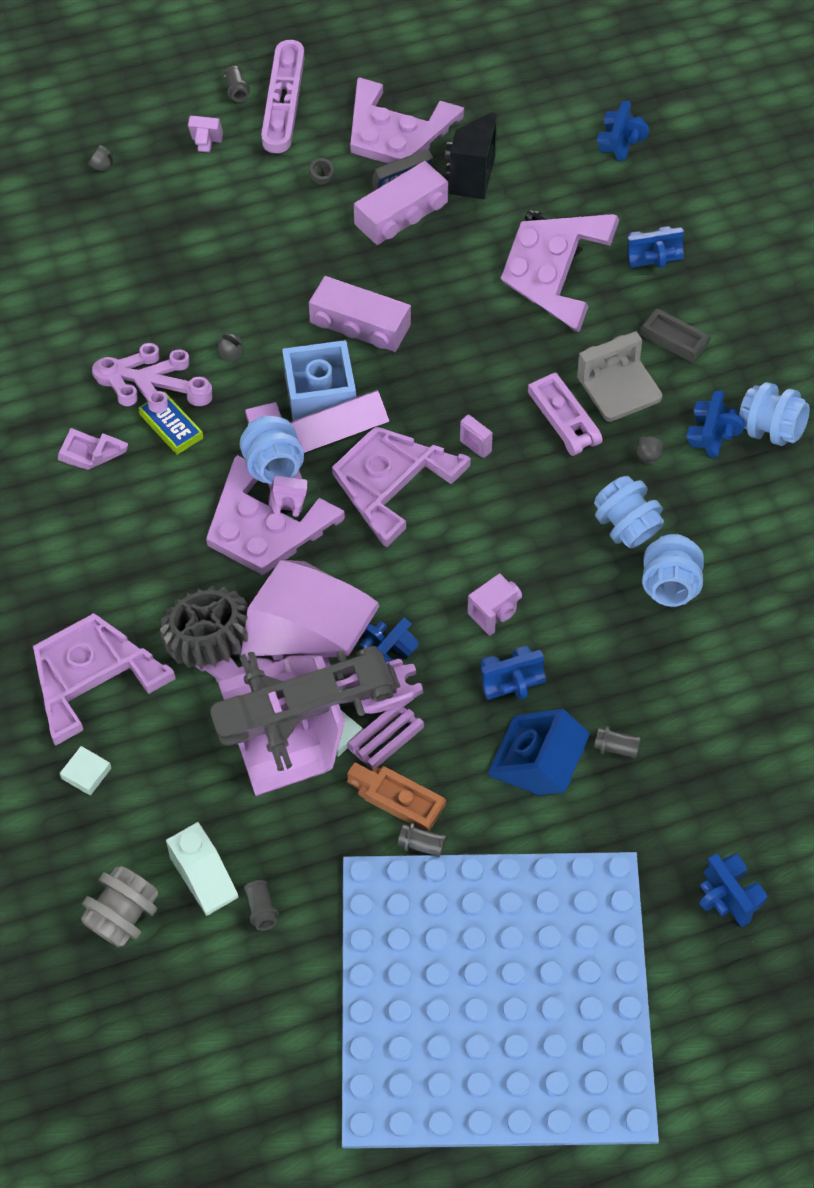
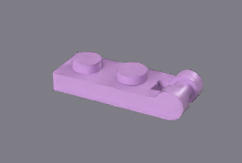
(564, 413)

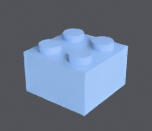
(317, 377)

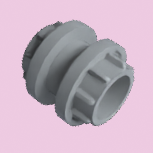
(119, 906)

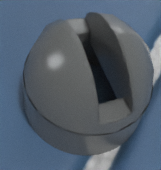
(101, 159)
(326, 168)
(227, 349)
(649, 450)

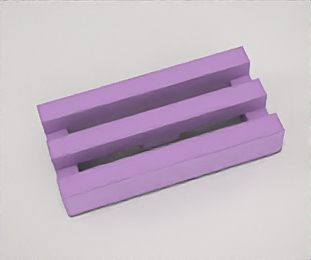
(375, 727)

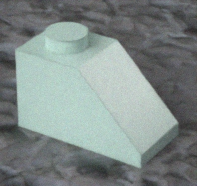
(201, 868)

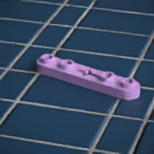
(278, 116)

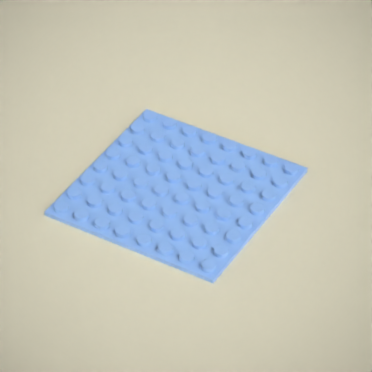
(495, 1002)

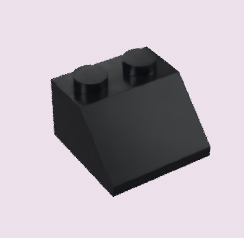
(472, 157)

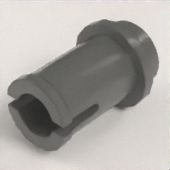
(237, 88)
(616, 742)
(421, 840)
(263, 914)

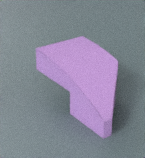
(88, 451)

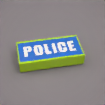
(172, 426)

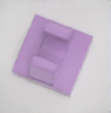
(205, 131)
(287, 494)

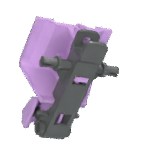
(291, 714)

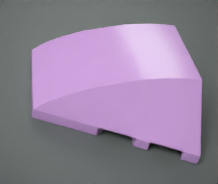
(306, 614)

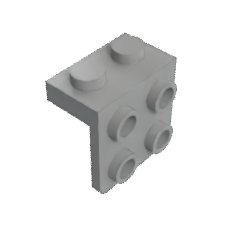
(617, 377)

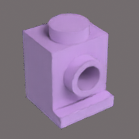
(493, 603)

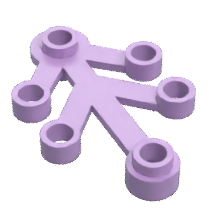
(112, 372)

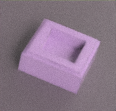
(476, 436)

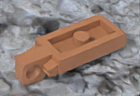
(397, 795)

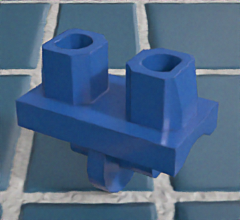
(621, 131)
(655, 247)
(719, 425)
(398, 639)
(512, 675)
(726, 894)

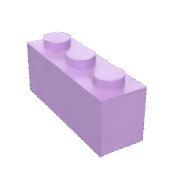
(401, 202)
(360, 314)

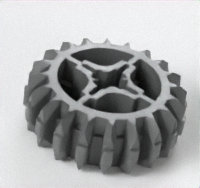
(205, 627)

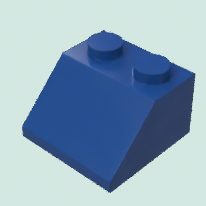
(540, 752)

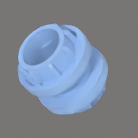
(779, 415)
(271, 448)
(628, 511)
(673, 570)

